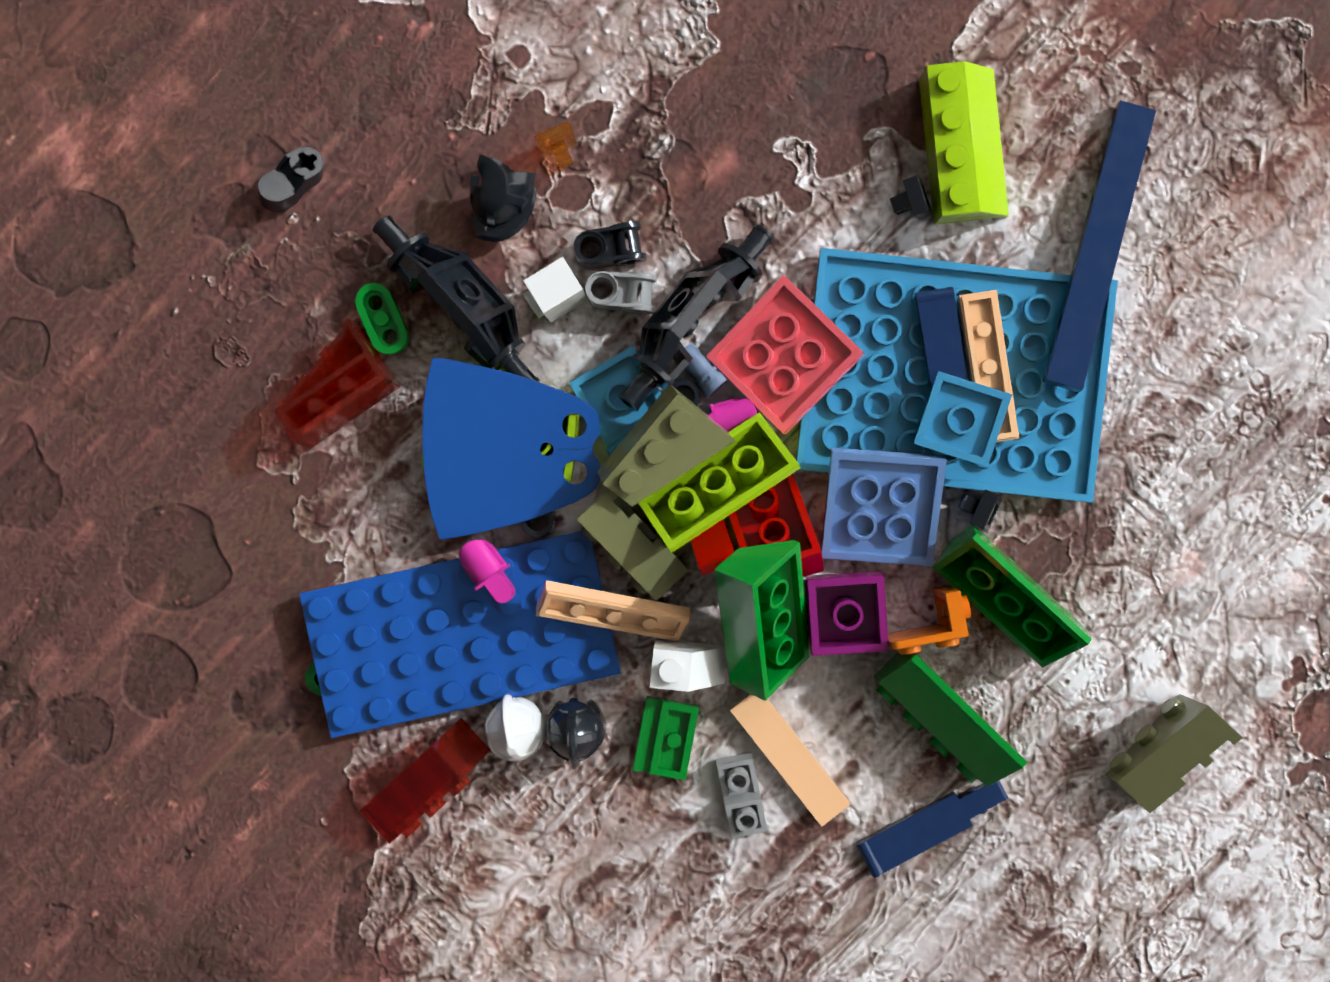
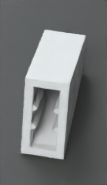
(687, 665)

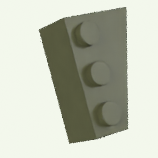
(662, 447)
(632, 545)
(1169, 750)

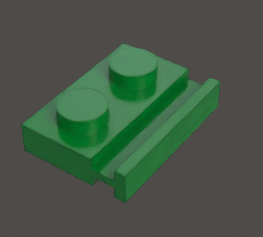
(666, 738)

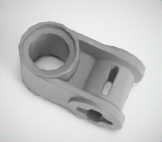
(624, 291)

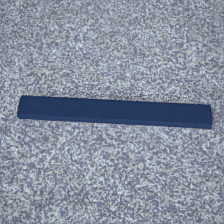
(1099, 246)

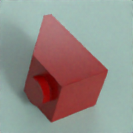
(712, 547)

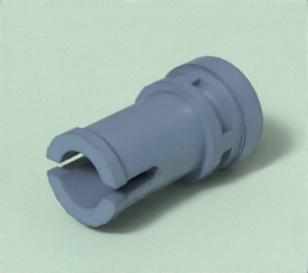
(708, 378)

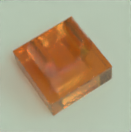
(556, 142)

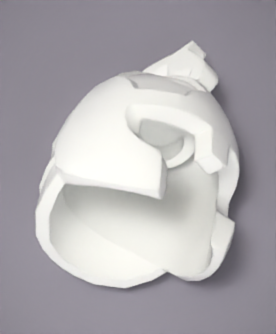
(515, 728)

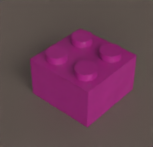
(847, 613)

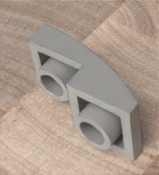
(741, 795)

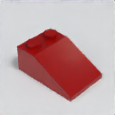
(779, 517)

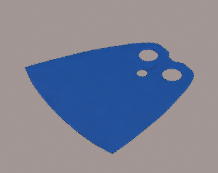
(486, 443)

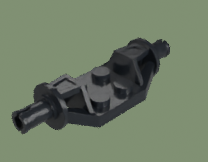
(462, 292)
(661, 352)

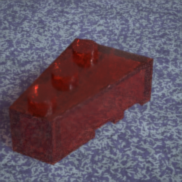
(337, 388)
(425, 782)

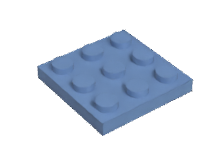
(882, 506)

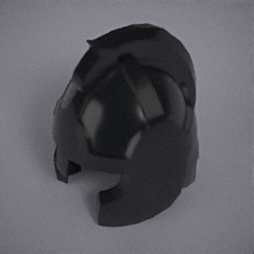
(502, 201)
(575, 730)

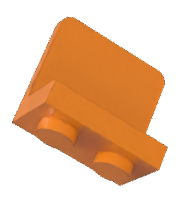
(952, 615)

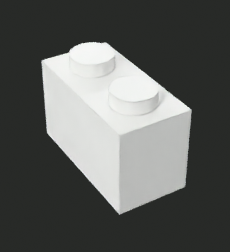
(554, 291)

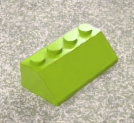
(963, 142)
(720, 484)

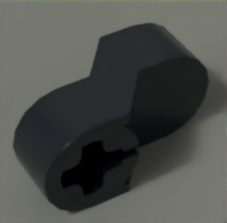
(290, 179)

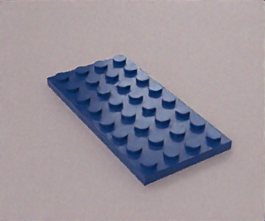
(437, 645)

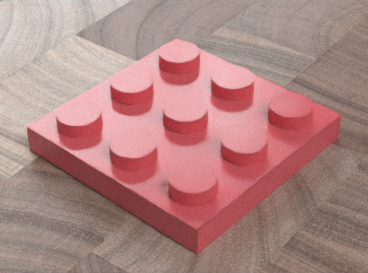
(785, 354)

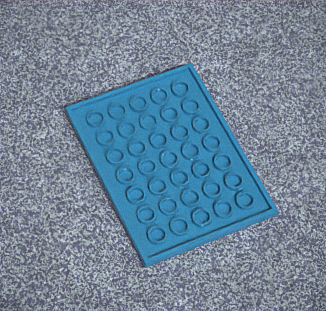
(888, 388)

